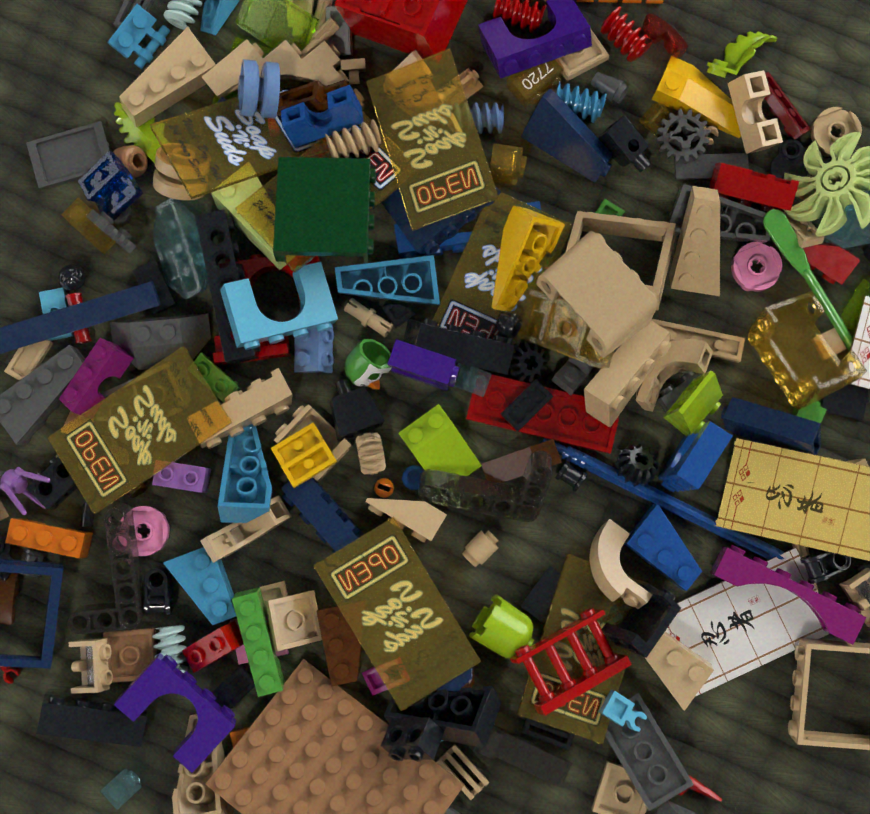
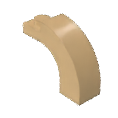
(682, 356)
(241, 534)
(608, 570)

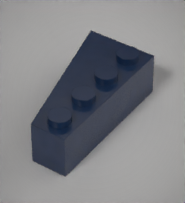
(323, 513)

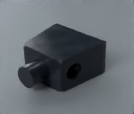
(625, 144)
(353, 411)

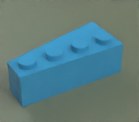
(397, 280)

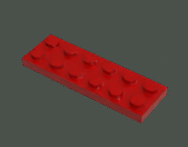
(560, 419)

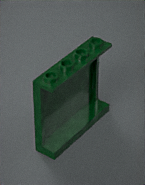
(324, 207)

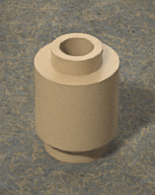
(480, 548)

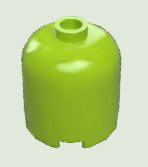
(502, 628)

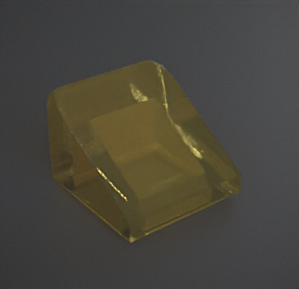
(653, 117)

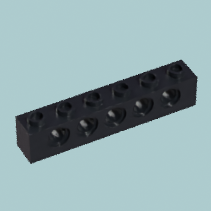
(208, 227)

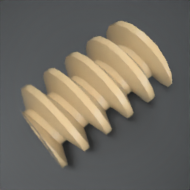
(355, 141)

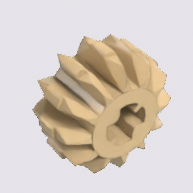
(370, 453)

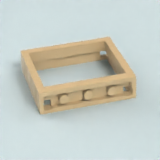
(632, 228)
(799, 699)

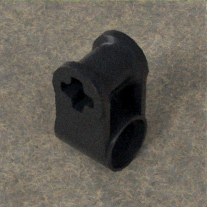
(824, 564)
(158, 597)

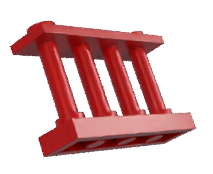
(591, 675)

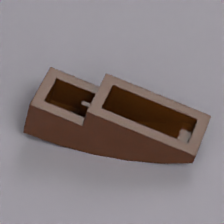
(312, 94)

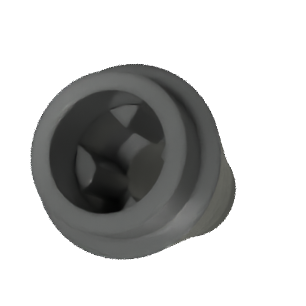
(611, 86)

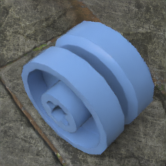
(262, 89)

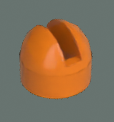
(385, 482)

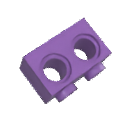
(183, 477)

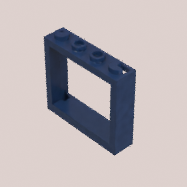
(55, 571)

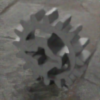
(673, 138)

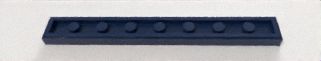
(78, 316)

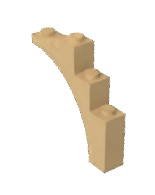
(315, 66)

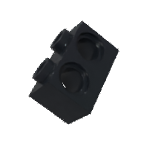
(61, 486)
(412, 739)

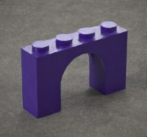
(515, 54)
(423, 365)
(164, 678)

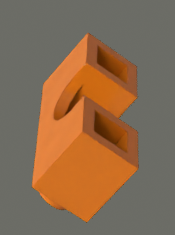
(49, 538)

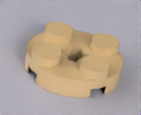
(823, 124)

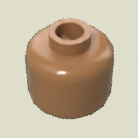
(133, 158)

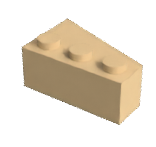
(679, 668)

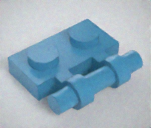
(132, 31)

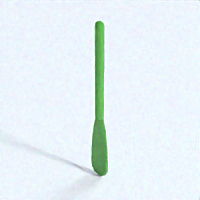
(787, 242)

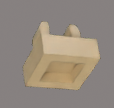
(353, 67)

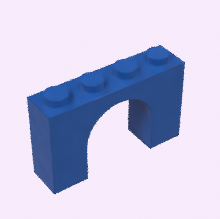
(694, 458)

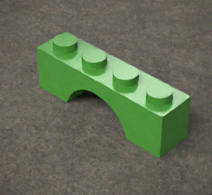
(256, 638)

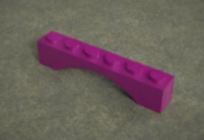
(833, 617)

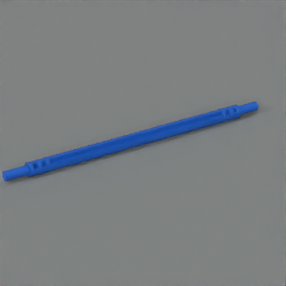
(668, 502)

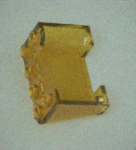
(799, 353)

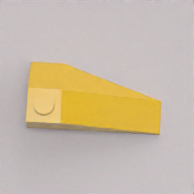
(687, 88)

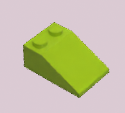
(695, 404)
(439, 444)

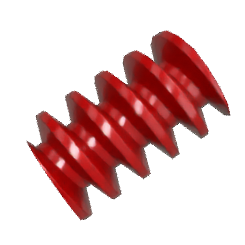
(519, 12)
(624, 35)

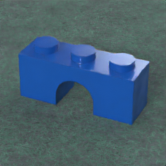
(307, 126)

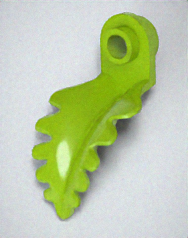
(739, 53)
(140, 136)

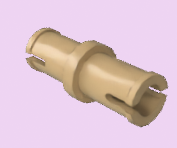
(368, 317)

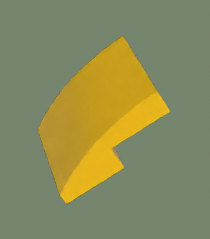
(303, 455)

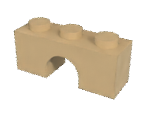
(747, 97)

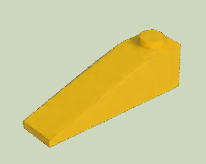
(523, 245)

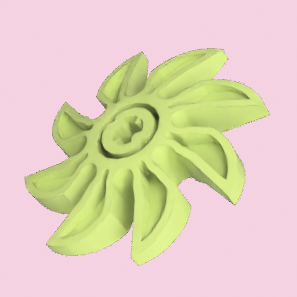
(834, 185)

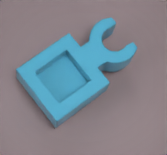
(620, 710)

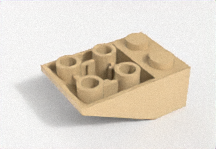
(416, 515)

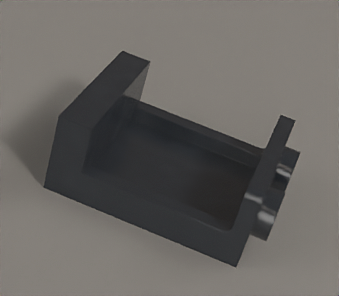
(645, 625)

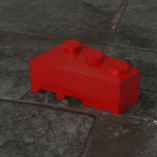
(753, 187)

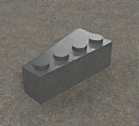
(37, 395)

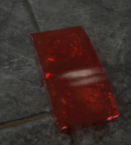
(660, 30)

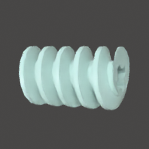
(180, 12)
(170, 644)

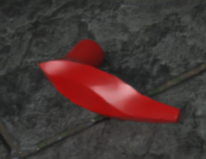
(701, 788)

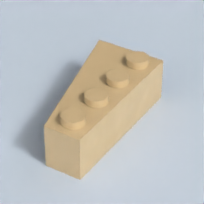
(167, 79)
(698, 247)
(630, 365)
(253, 406)

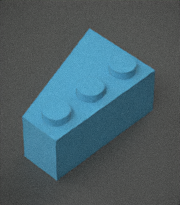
(205, 584)

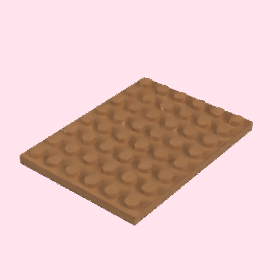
(323, 755)

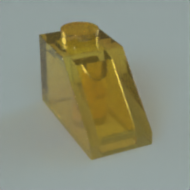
(76, 216)

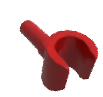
(6, 670)

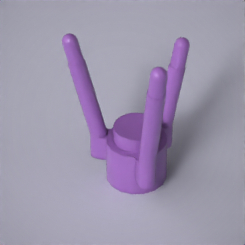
(15, 482)

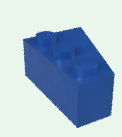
(663, 549)

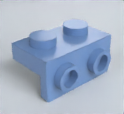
(314, 352)

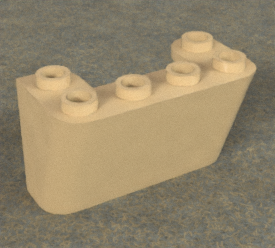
(600, 292)

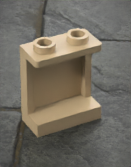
(303, 417)

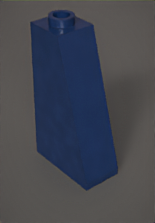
(567, 138)
(772, 426)

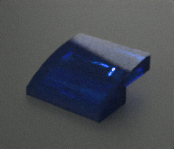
(110, 186)

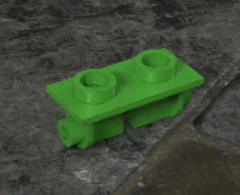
(218, 381)

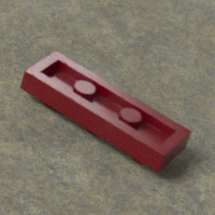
(783, 109)

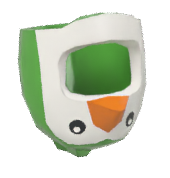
(367, 363)

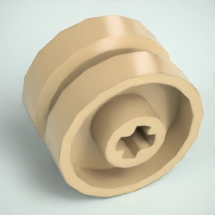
(166, 179)

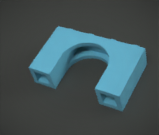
(252, 327)

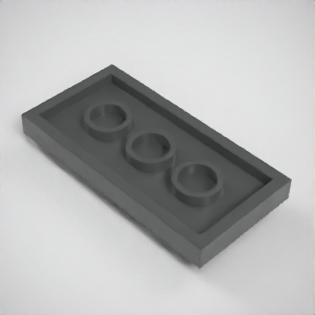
(648, 758)

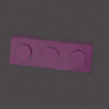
(102, 362)

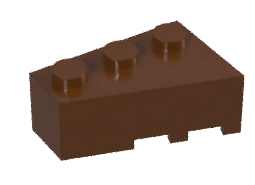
(340, 646)

